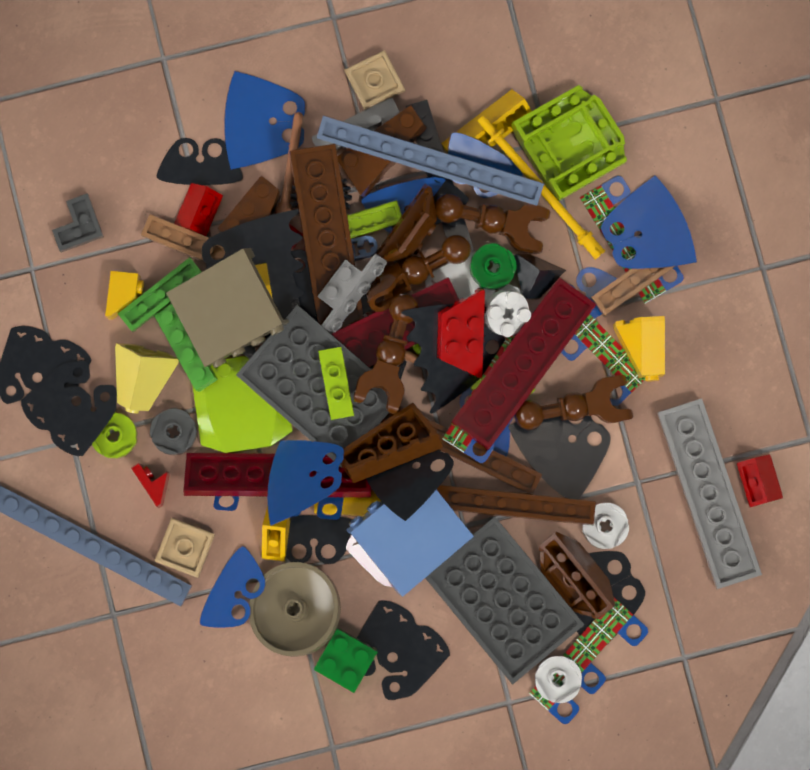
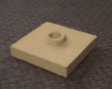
(374, 80)
(185, 547)

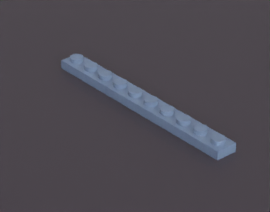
(430, 160)
(93, 547)

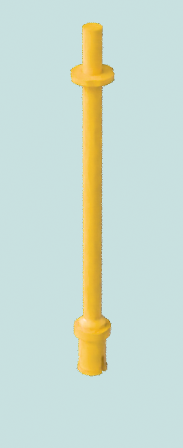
(584, 236)

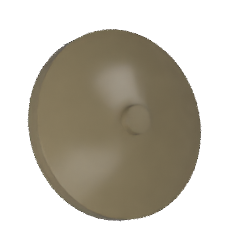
(295, 609)

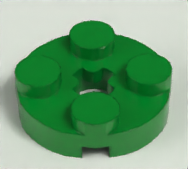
(486, 278)

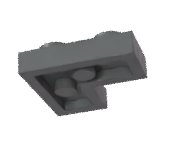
(84, 226)

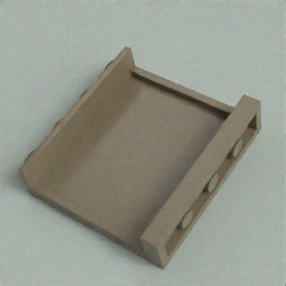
(226, 309)

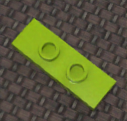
(374, 219)
(336, 383)

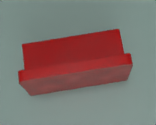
(198, 209)
(759, 480)

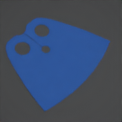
(247, 115)
(664, 229)
(289, 479)

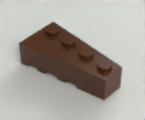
(368, 170)
(390, 444)

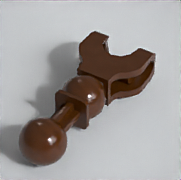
(496, 220)
(415, 271)
(389, 355)
(577, 406)

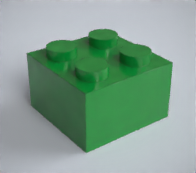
(345, 660)

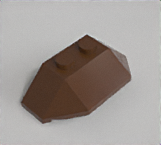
(411, 228)
(576, 576)

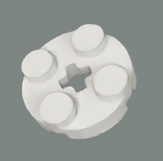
(495, 310)
(618, 522)
(571, 682)

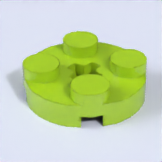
(126, 439)

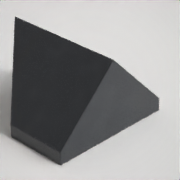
(535, 275)

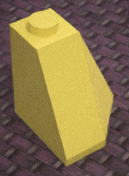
(141, 375)

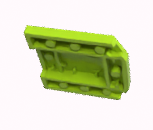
(571, 141)
(234, 415)

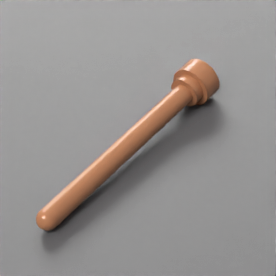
(288, 180)

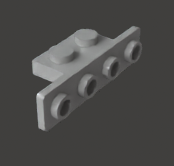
(369, 119)
(347, 288)

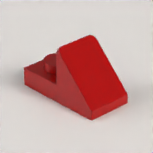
(155, 489)

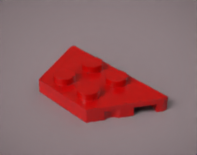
(463, 333)

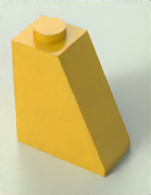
(644, 345)

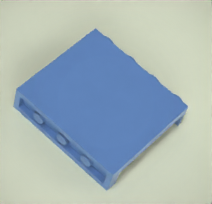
(413, 547)

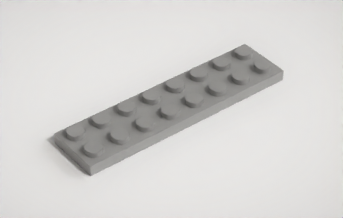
(709, 494)

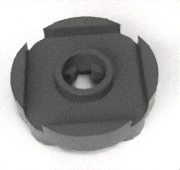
(161, 437)

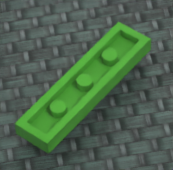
(156, 297)
(182, 346)

